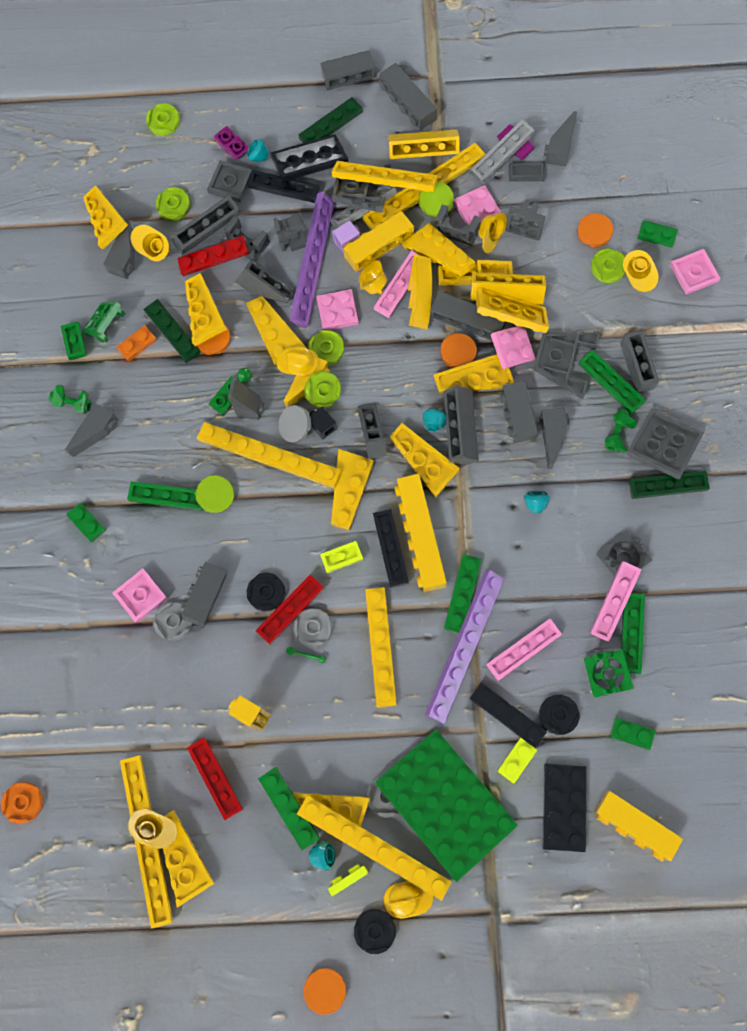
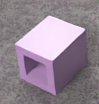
(345, 234)

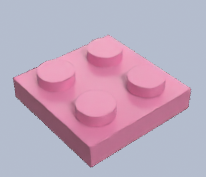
(477, 203)
(695, 271)
(337, 310)
(513, 347)
(139, 595)

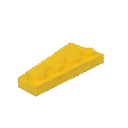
(104, 217)
(435, 245)
(203, 312)
(272, 328)
(476, 376)
(424, 459)
(349, 487)
(185, 865)

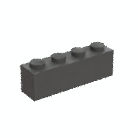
(407, 96)
(205, 225)
(464, 316)
(460, 425)

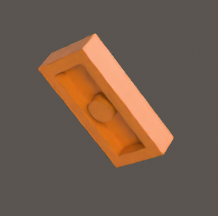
(136, 343)

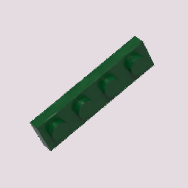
(332, 121)
(171, 330)
(668, 485)

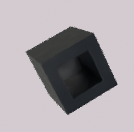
(322, 422)

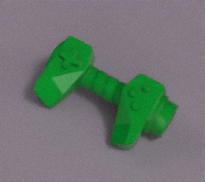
(59, 399)
(614, 441)

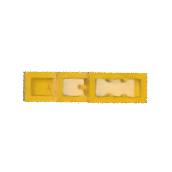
(447, 277)
(421, 292)

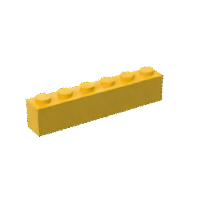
(421, 533)

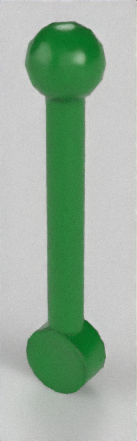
(290, 651)

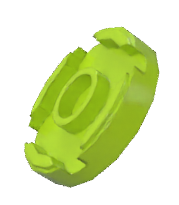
(163, 119)
(431, 201)
(173, 204)
(608, 265)
(327, 346)
(322, 389)
(214, 494)

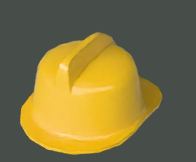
(491, 230)
(150, 242)
(641, 270)
(372, 278)
(297, 361)
(152, 829)
(406, 900)

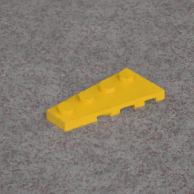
(348, 806)

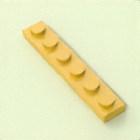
(385, 176)
(380, 647)

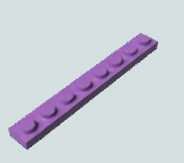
(312, 260)
(464, 647)

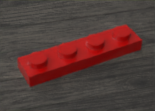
(213, 256)
(289, 609)
(215, 778)

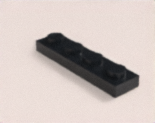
(293, 188)
(390, 548)
(508, 715)

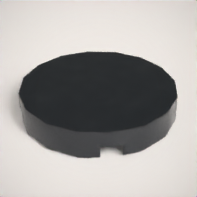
(266, 592)
(559, 714)
(374, 931)

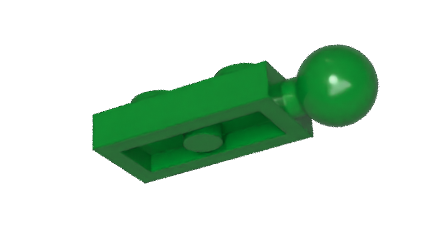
(221, 401)

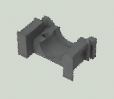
(233, 231)
(291, 232)
(464, 235)

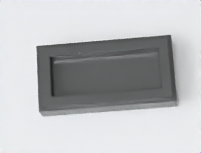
(526, 172)

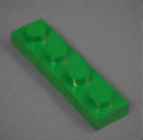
(612, 382)
(163, 495)
(462, 593)
(633, 632)
(287, 807)

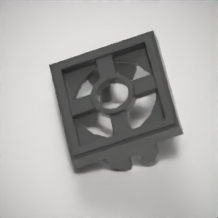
(528, 217)
(627, 538)

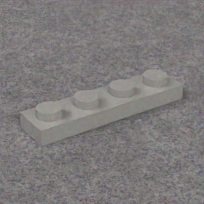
(503, 151)
(354, 213)

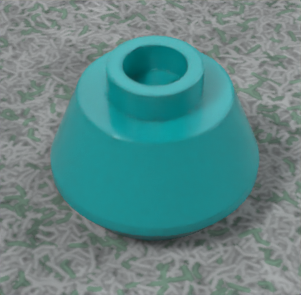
(257, 151)
(434, 419)
(536, 501)
(322, 855)

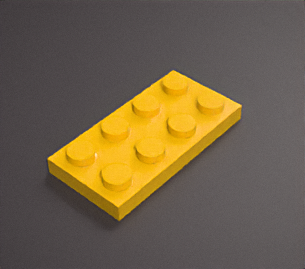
(511, 310)

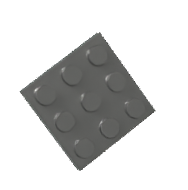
(665, 443)

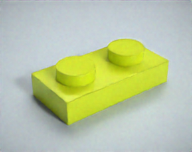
(341, 557)
(517, 760)
(340, 883)

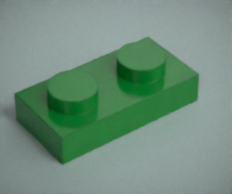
(657, 233)
(73, 340)
(86, 522)
(632, 733)

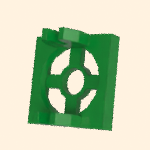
(100, 316)
(591, 662)

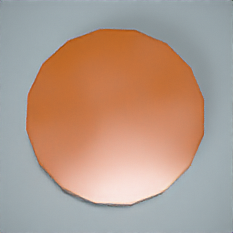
(595, 230)
(216, 344)
(458, 350)
(22, 802)
(324, 991)

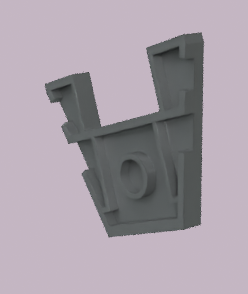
(356, 194)
(557, 355)

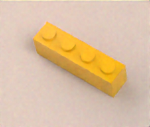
(423, 144)
(378, 241)
(524, 287)
(249, 713)
(638, 826)

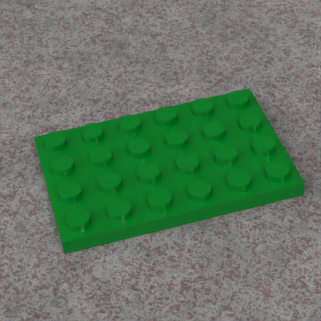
(446, 805)

